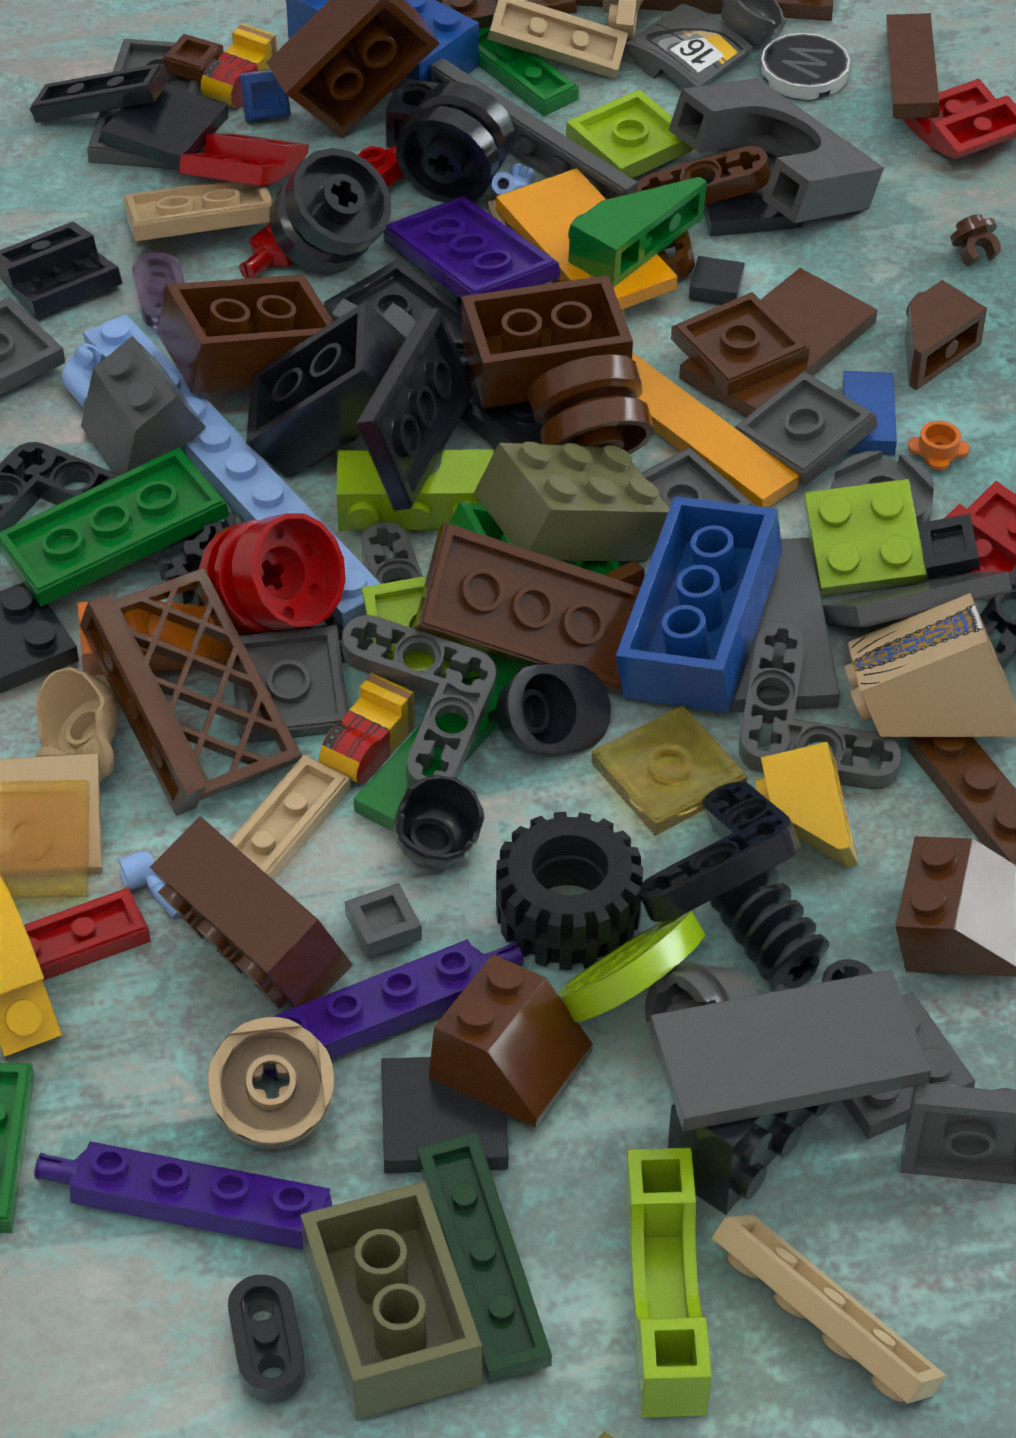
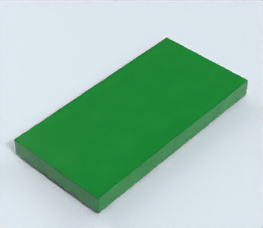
(111, 526)

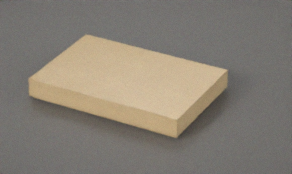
(196, 209)

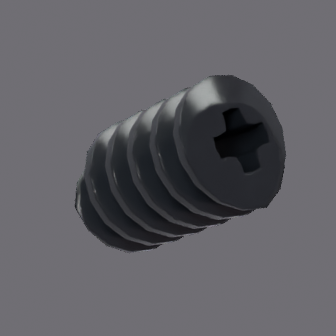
(772, 930)

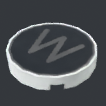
(805, 65)

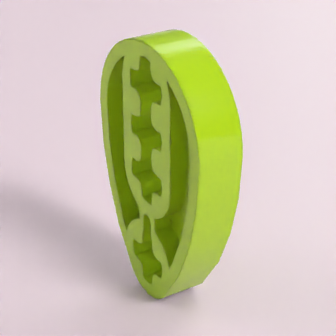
(631, 967)

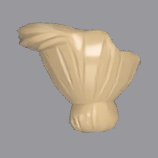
(77, 716)

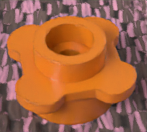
(939, 444)

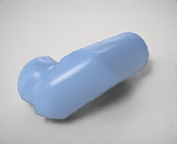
(518, 177)
(78, 371)

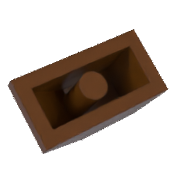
(940, 331)

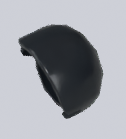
(438, 821)

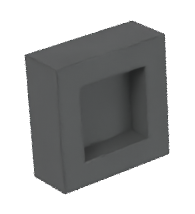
(383, 920)

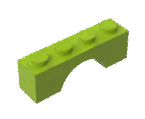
(664, 1283)

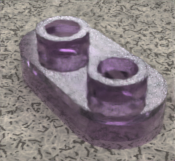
(150, 277)

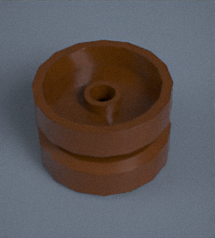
(592, 404)

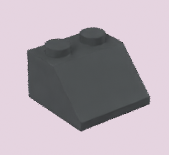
(136, 409)

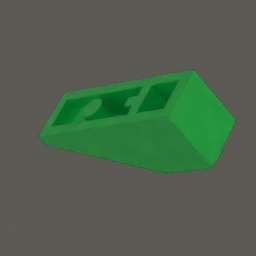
(633, 228)

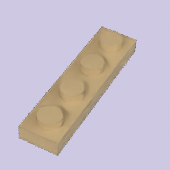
(846, 1324)

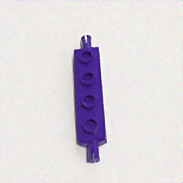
(393, 998)
(186, 1192)

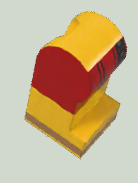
(247, 53)
(370, 729)

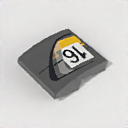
(688, 47)

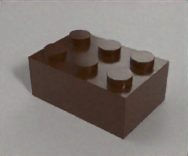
(351, 58)
(236, 327)
(532, 329)
(248, 917)

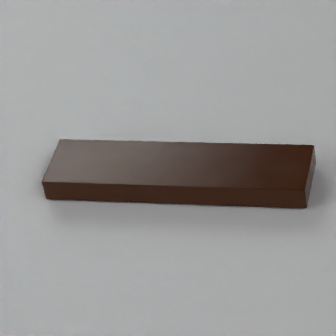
(912, 66)

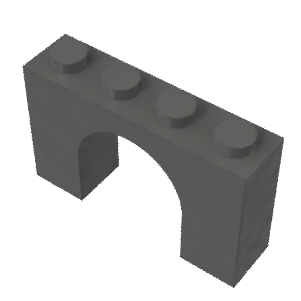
(818, 168)

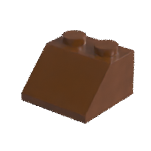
(958, 909)
(509, 1042)

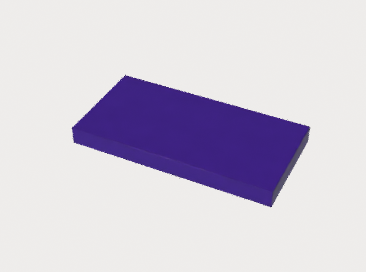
(469, 249)

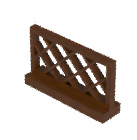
(144, 700)

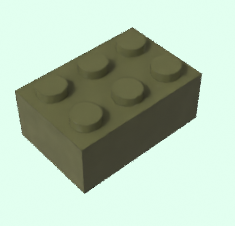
(573, 501)
(391, 1300)

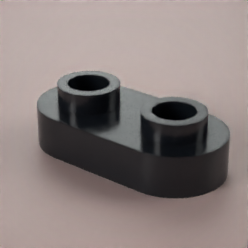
(266, 1342)

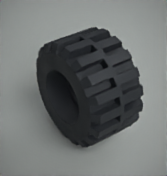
(574, 854)

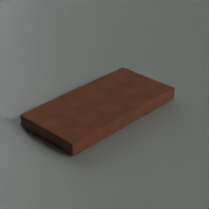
(818, 315)
(524, 604)

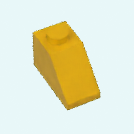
(809, 791)

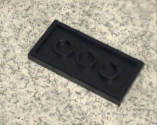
(415, 409)

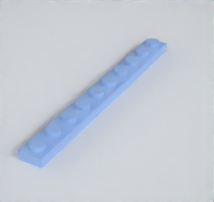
(235, 467)

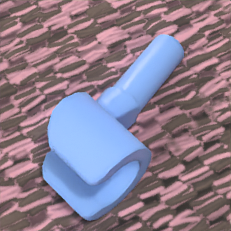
(136, 873)

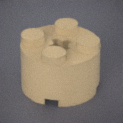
(295, 1057)

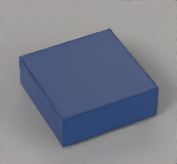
(263, 96)

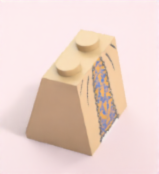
(932, 676)

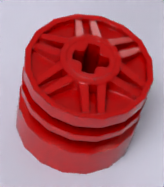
(276, 572)

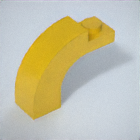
(24, 1002)

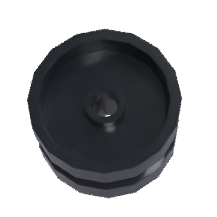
(455, 142)
(330, 211)

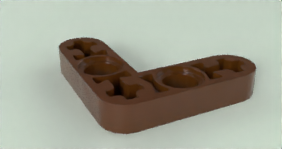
(721, 188)

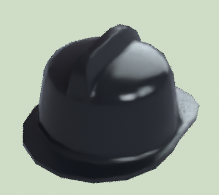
(553, 709)

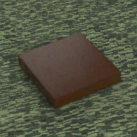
(739, 343)

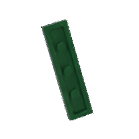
(484, 1257)

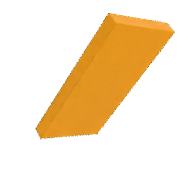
(544, 216)

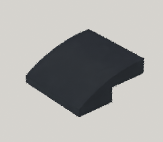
(56, 269)

